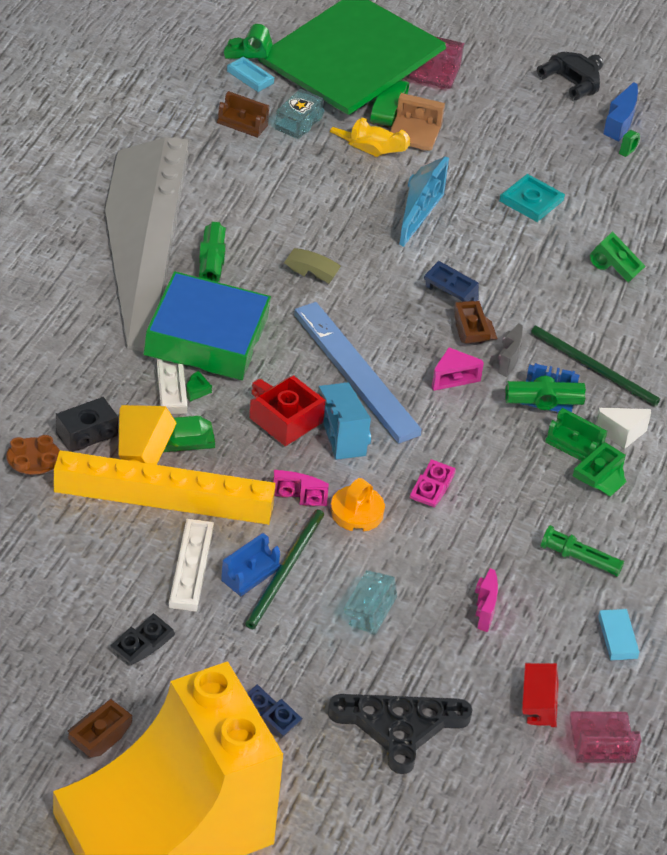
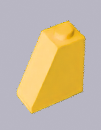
(144, 432)

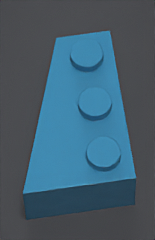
(345, 421)

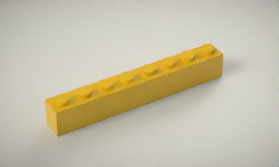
(164, 487)

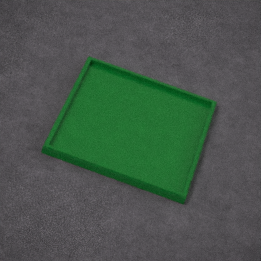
(352, 53)

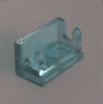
(371, 601)

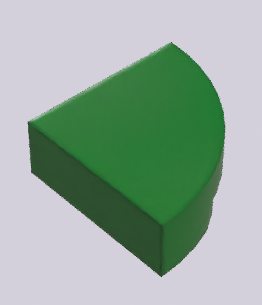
(197, 387)

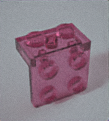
(442, 68)

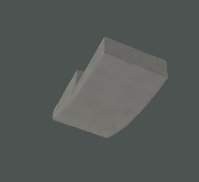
(510, 352)

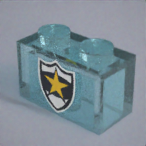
(299, 114)

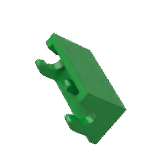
(575, 435)

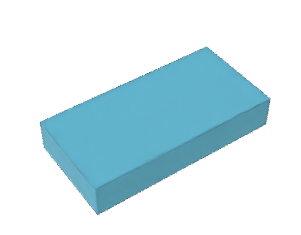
(250, 74)
(618, 634)

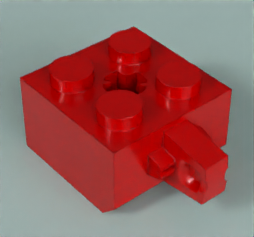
(286, 408)

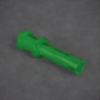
(569, 546)

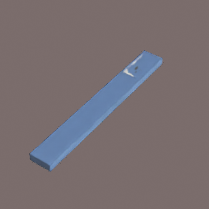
(358, 373)

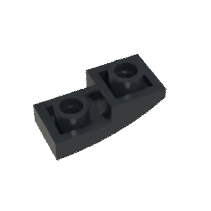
(145, 640)

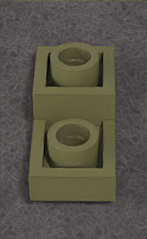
(304, 260)

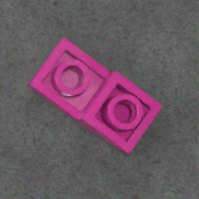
(433, 483)
(308, 488)
(487, 590)

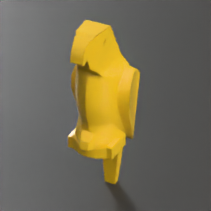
(374, 138)

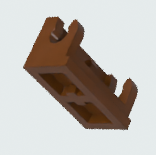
(243, 114)

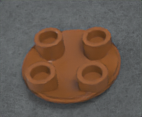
(32, 454)

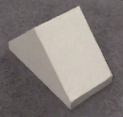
(623, 424)

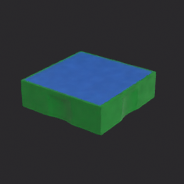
(207, 325)

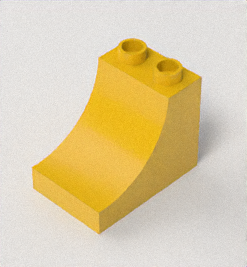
(189, 785)

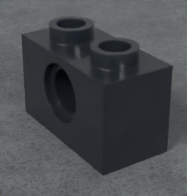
(86, 424)

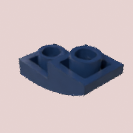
(276, 715)

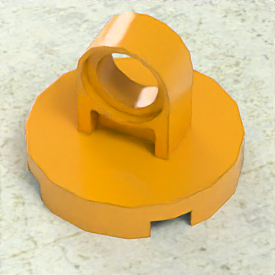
(357, 506)

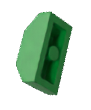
(191, 434)
(602, 469)

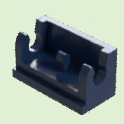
(452, 282)

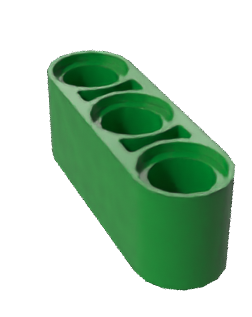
(386, 104)

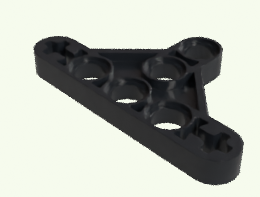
(386, 722)

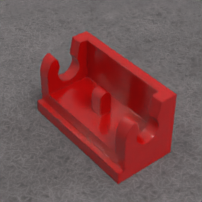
(541, 693)

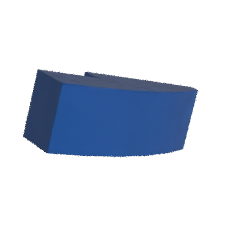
(621, 113)

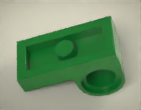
(255, 45)
(615, 253)

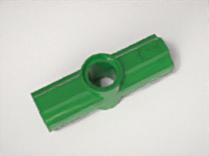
(212, 252)
(545, 392)

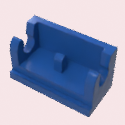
(250, 565)

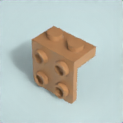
(419, 119)

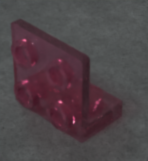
(604, 737)

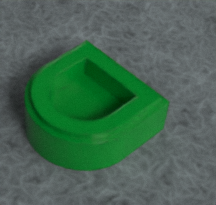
(629, 143)

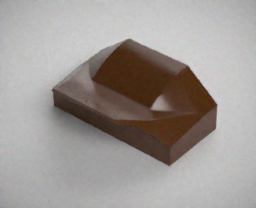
(472, 323)
(100, 729)

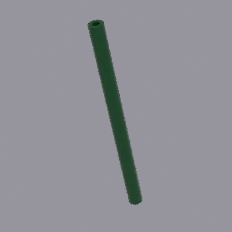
(595, 366)
(284, 569)

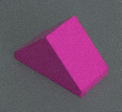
(456, 370)

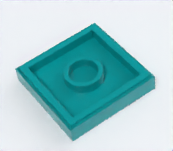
(532, 197)

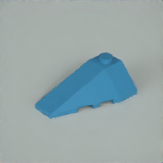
(424, 193)

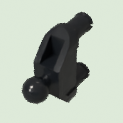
(577, 69)

